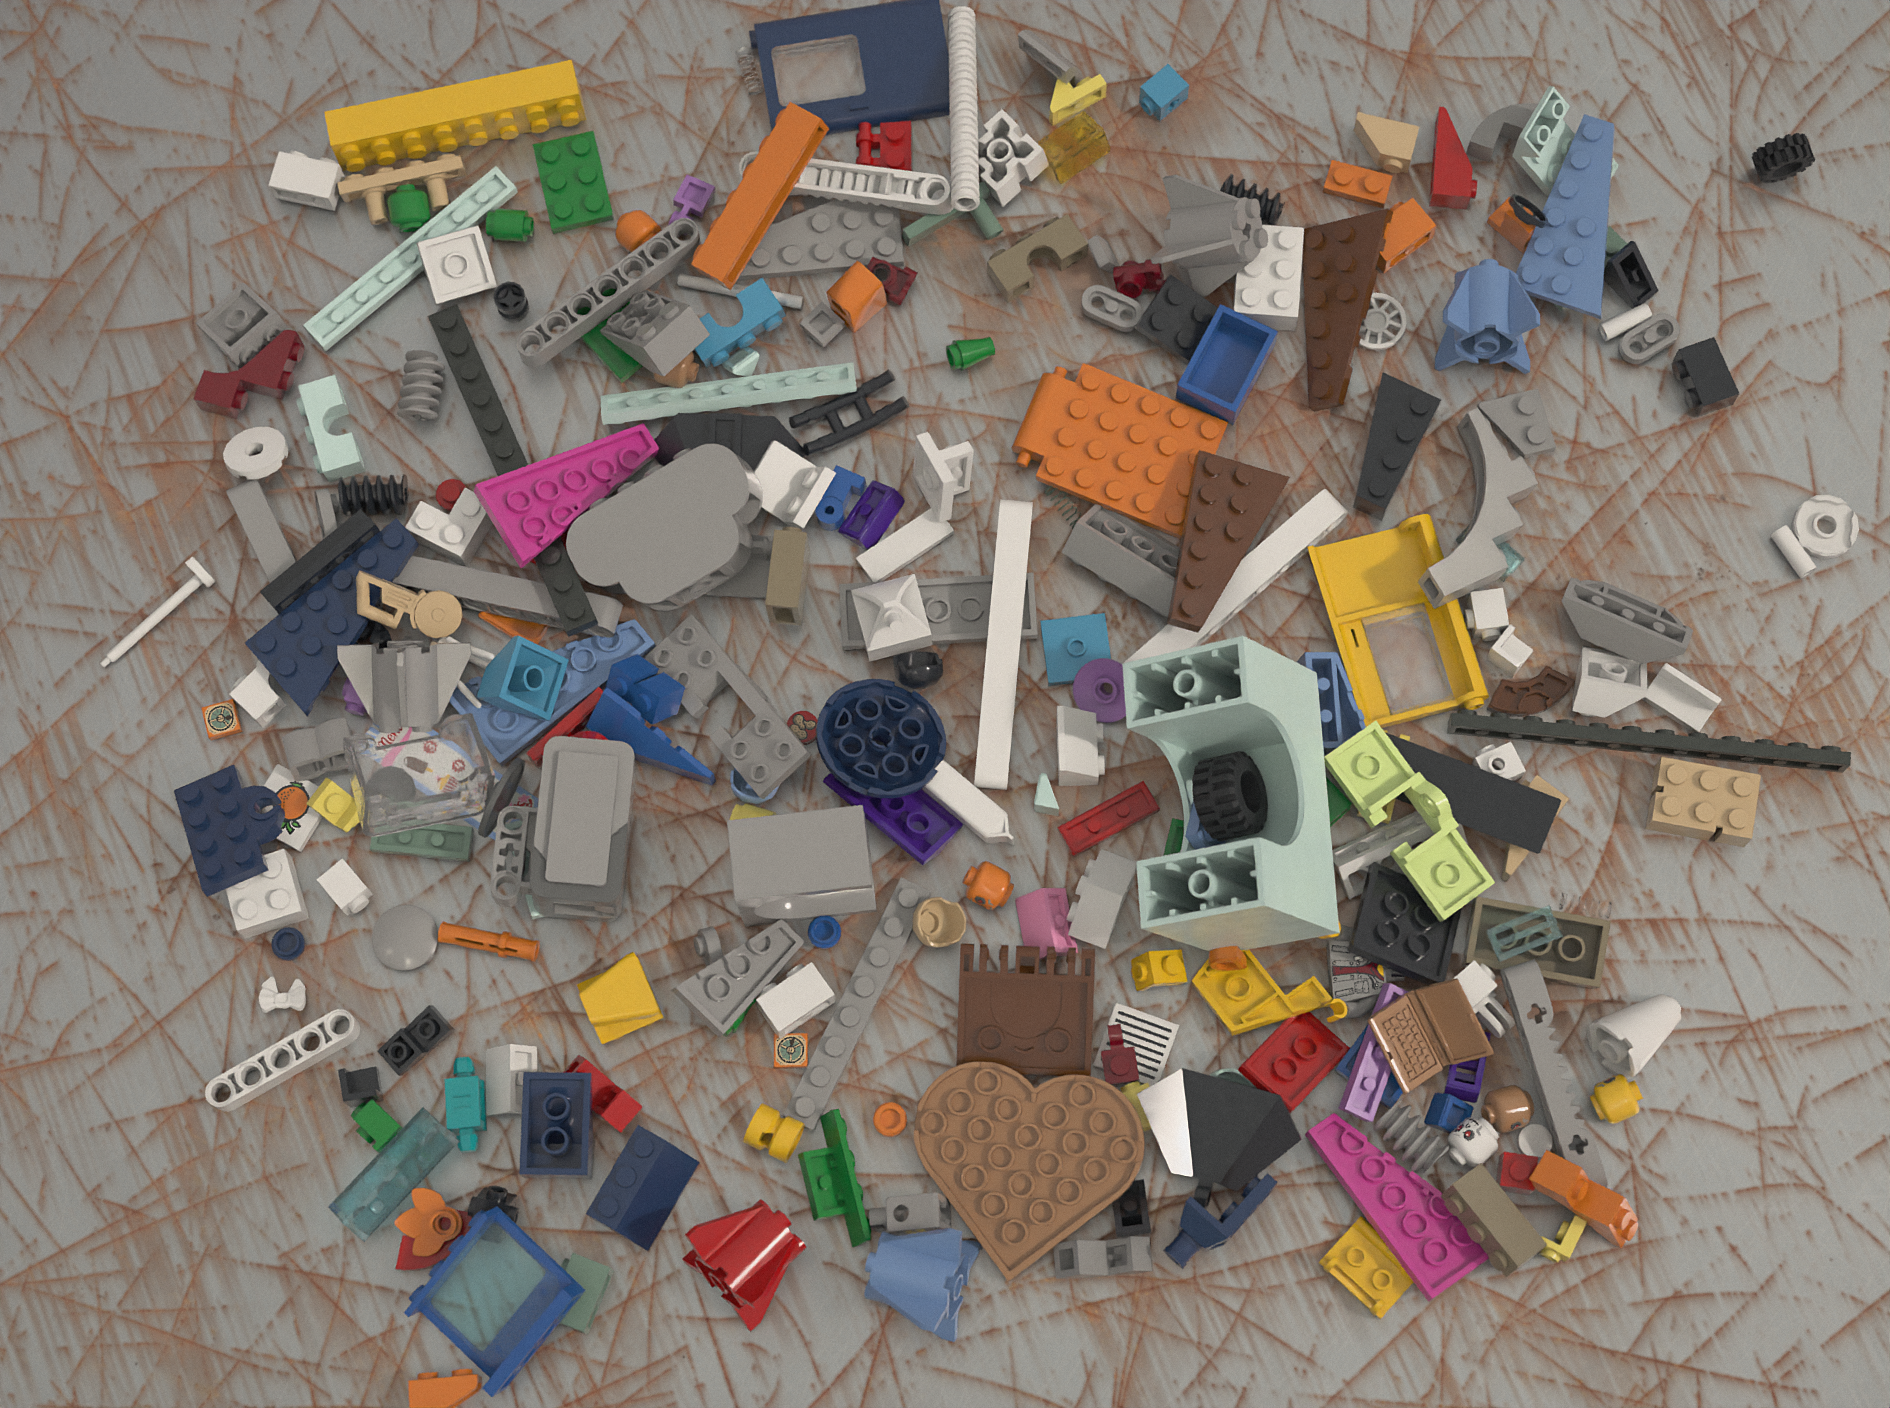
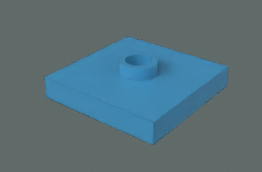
(1072, 644)

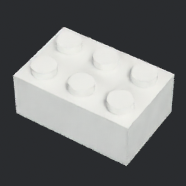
(1271, 283)

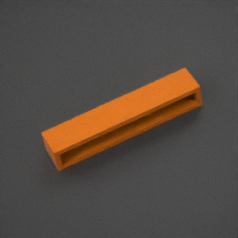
(759, 195)

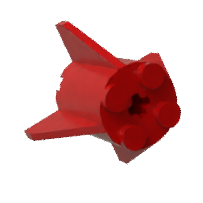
(745, 1257)

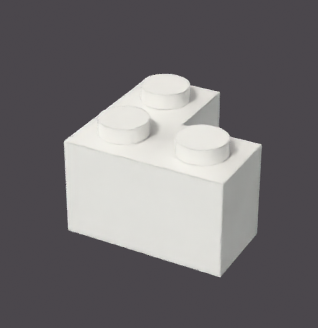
(452, 535)
(1101, 899)

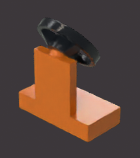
(1517, 221)

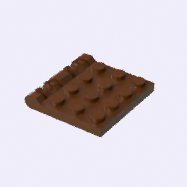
(1026, 1016)

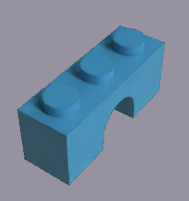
(760, 312)

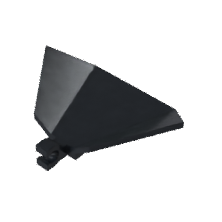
(742, 434)
(1217, 1128)

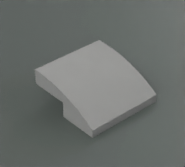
(1049, 58)

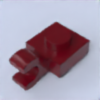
(1119, 1062)

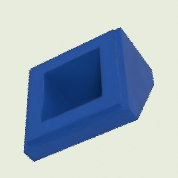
(1447, 1112)

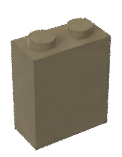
(788, 576)

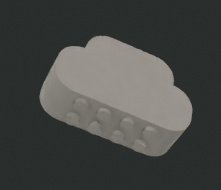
(672, 530)

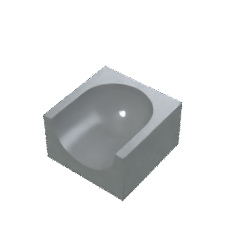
(801, 865)

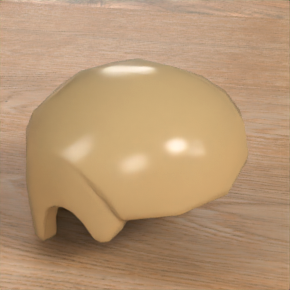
(939, 922)

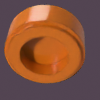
(890, 1119)

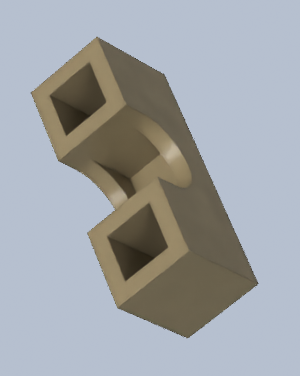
(1056, 241)

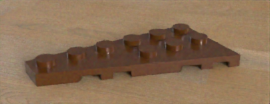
(1337, 294)
(1220, 522)

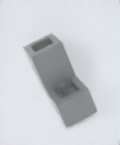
(1504, 122)
(1102, 1258)

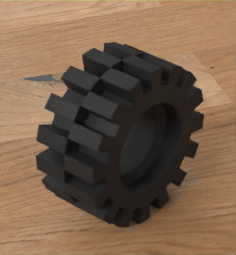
(1783, 158)

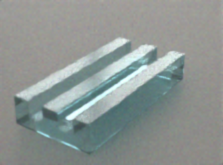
(1551, 922)

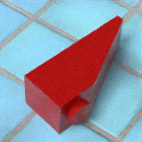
(1451, 168)

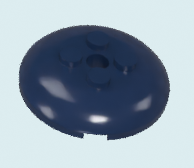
(883, 713)

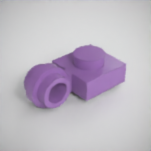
(692, 198)

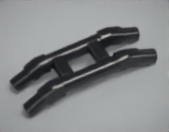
(858, 398)

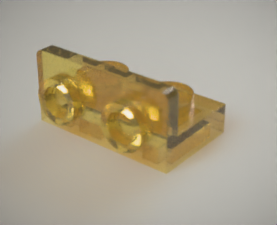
(1074, 146)

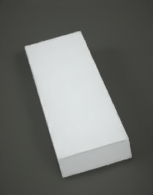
(904, 546)

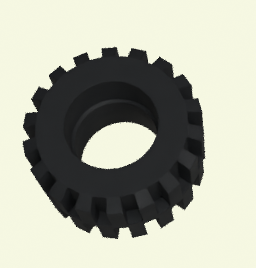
(1230, 796)

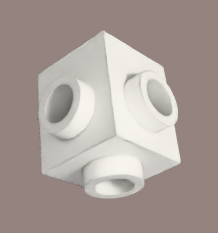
(1502, 759)

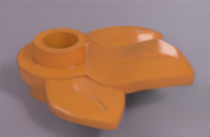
(424, 1222)

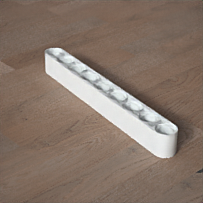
(1255, 572)
(1003, 644)

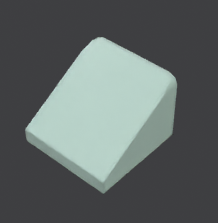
(1044, 798)

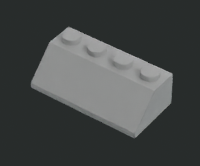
(1125, 555)

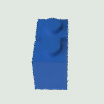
(654, 697)

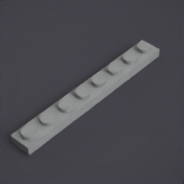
(856, 1005)

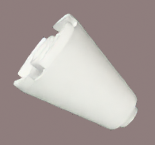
(1634, 1034)

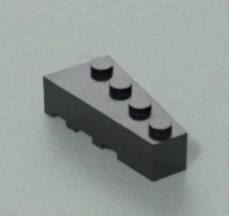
(1395, 434)

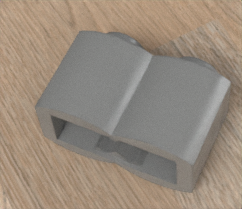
(316, 749)

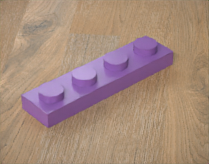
(1370, 1068)

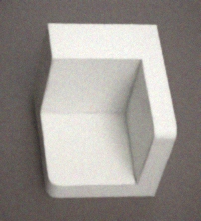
(1509, 652)

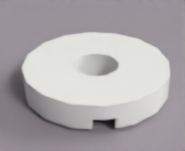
(241, 447)
(1818, 543)

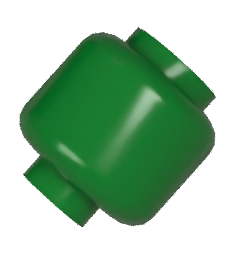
(408, 208)

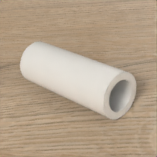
(1624, 322)
(1793, 551)

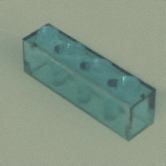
(393, 1174)

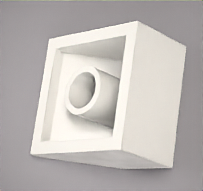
(1078, 748)

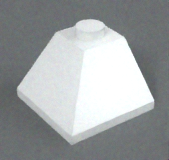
(1607, 683)

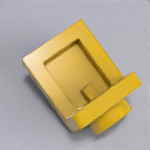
(1158, 969)

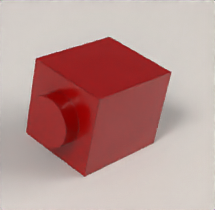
(1515, 1172)

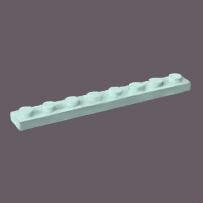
(405, 261)
(728, 393)

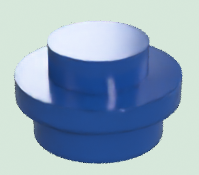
(824, 932)

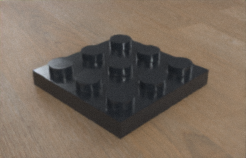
(1400, 929)

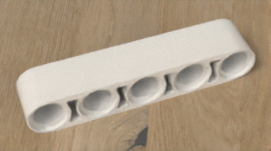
(266, 1060)

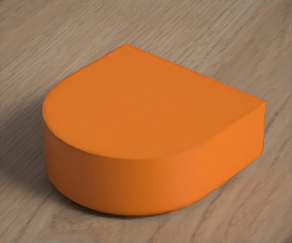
(1227, 959)

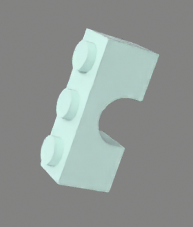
(323, 403)

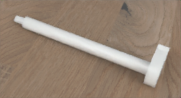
(201, 577)

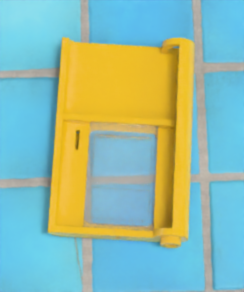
(1408, 654)

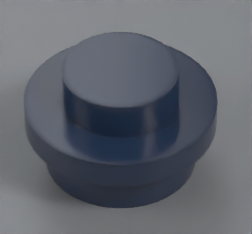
(288, 943)

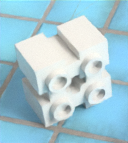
(1007, 157)

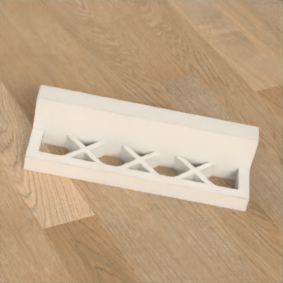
(1377, 846)

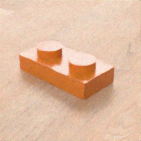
(1357, 184)

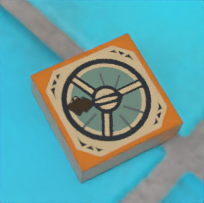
(221, 719)
(791, 1051)

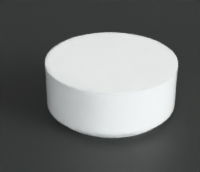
(1534, 1140)

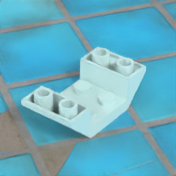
(1546, 141)

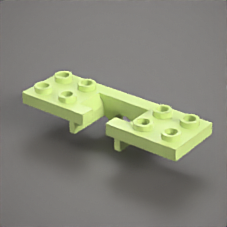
(1442, 866)

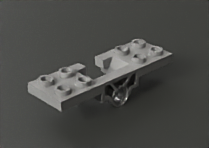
(761, 750)

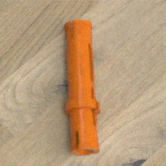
(502, 944)

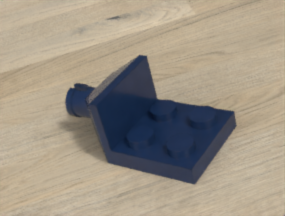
(1203, 1232)

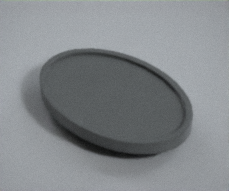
(501, 796)

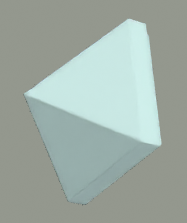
(742, 362)

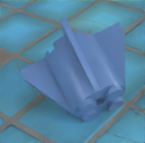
(1487, 318)
(922, 1277)

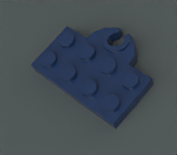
(227, 827)

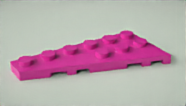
(546, 497)
(1400, 1208)

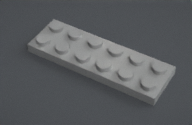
(953, 606)

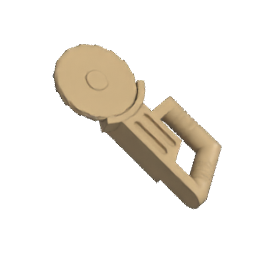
(433, 613)

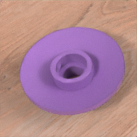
(1090, 691)

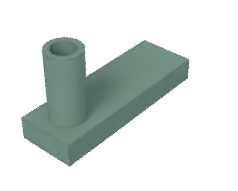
(931, 222)

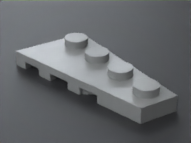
(733, 981)

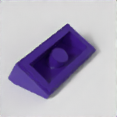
(872, 515)

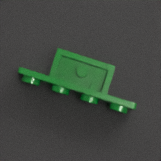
(833, 1182)

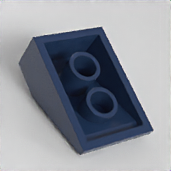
(556, 1126)

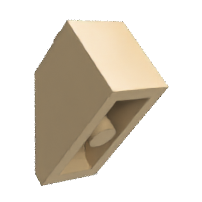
(1387, 141)

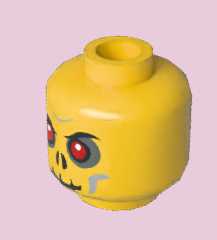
(1616, 1099)

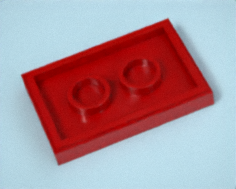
(1294, 1059)

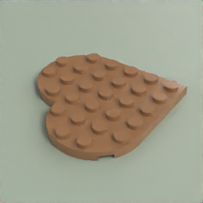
(1024, 1158)

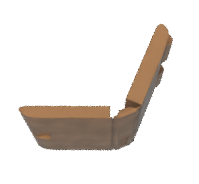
(1427, 1032)

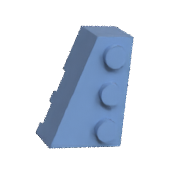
(1338, 708)

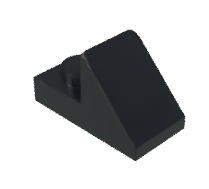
(1131, 1211)

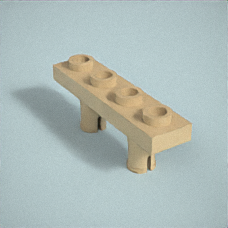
(387, 179)

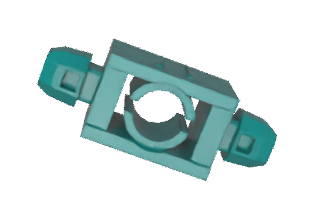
(465, 1104)

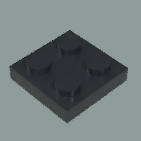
(1177, 318)

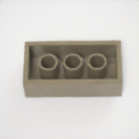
(1569, 960)

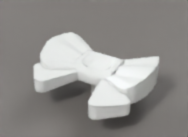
(271, 999)

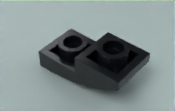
(416, 1040)

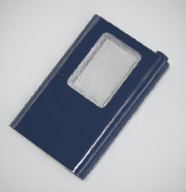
(857, 64)

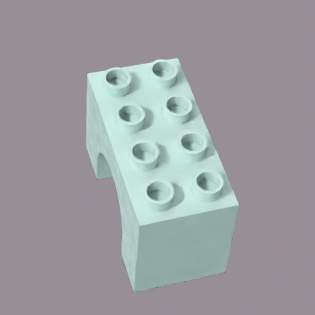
(1256, 885)

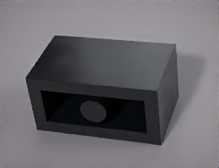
(1704, 377)

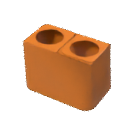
(856, 296)

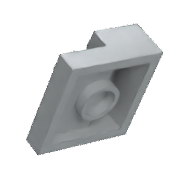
(241, 325)

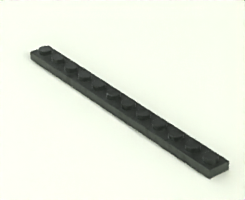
(507, 456)
(1661, 742)

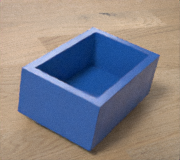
(1226, 364)

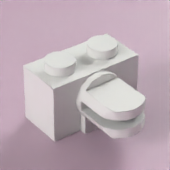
(1479, 987)

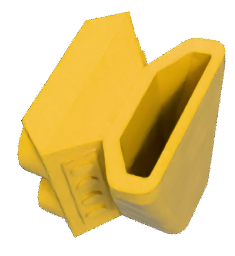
(619, 1000)

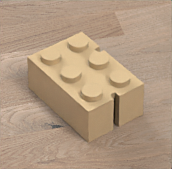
(1702, 798)

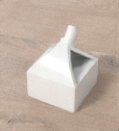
(892, 617)

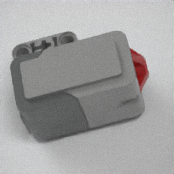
(575, 834)

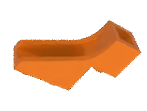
(1601, 1207)
(443, 1392)

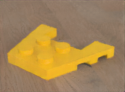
(1252, 998)

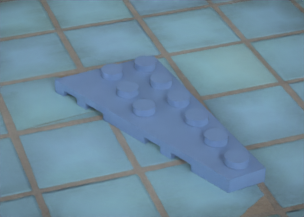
(1569, 254)
(588, 668)

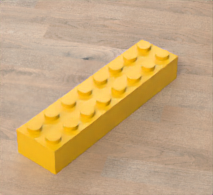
(455, 116)

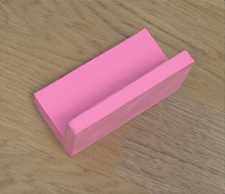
(1044, 921)

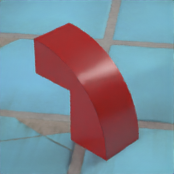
(608, 1099)

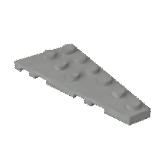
(828, 241)

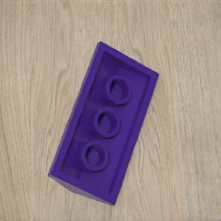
(910, 821)

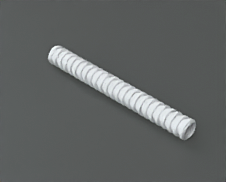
(963, 109)

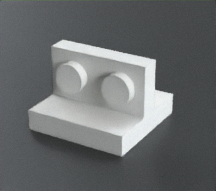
(942, 473)

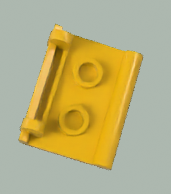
(1367, 1268)

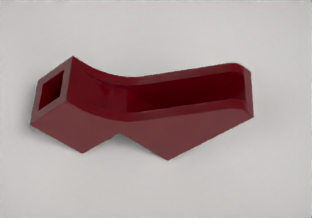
(265, 374)

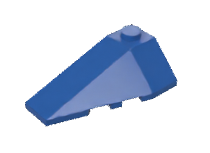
(623, 723)

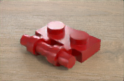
(894, 143)

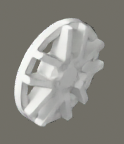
(1378, 321)

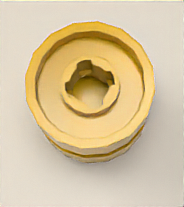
(774, 1133)

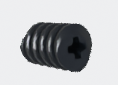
(1269, 208)
(373, 495)

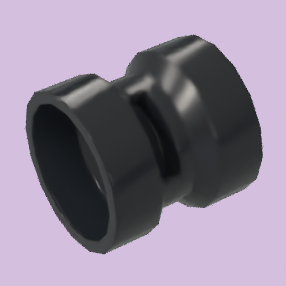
(509, 295)

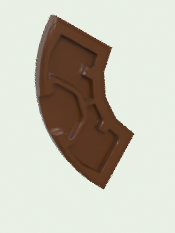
(1530, 696)

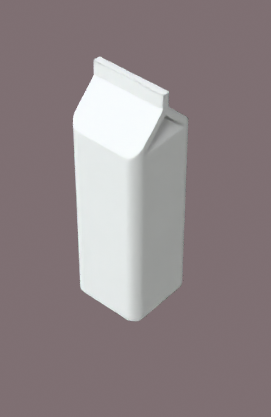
(969, 805)

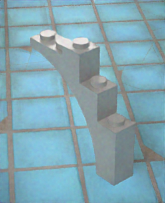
(1494, 519)

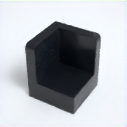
(360, 1086)

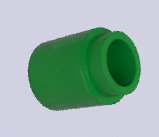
(509, 224)

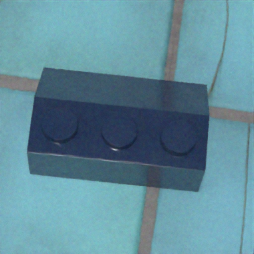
(642, 1188)

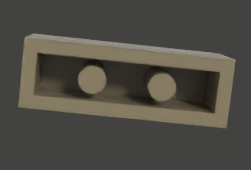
(1493, 1220)

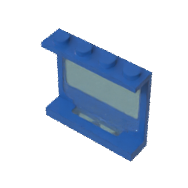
(496, 1297)

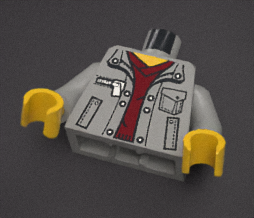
(1353, 979)

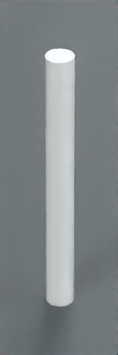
(711, 286)

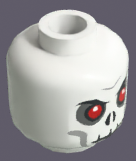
(1473, 1142)

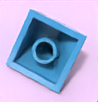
(524, 679)

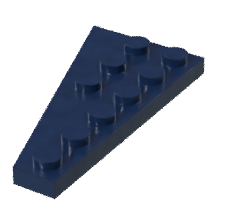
(304, 638)

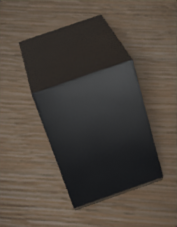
(1630, 276)

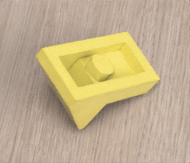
(1070, 100)

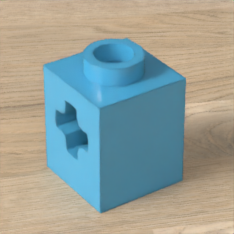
(1163, 93)

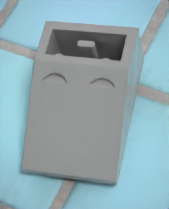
(656, 331)

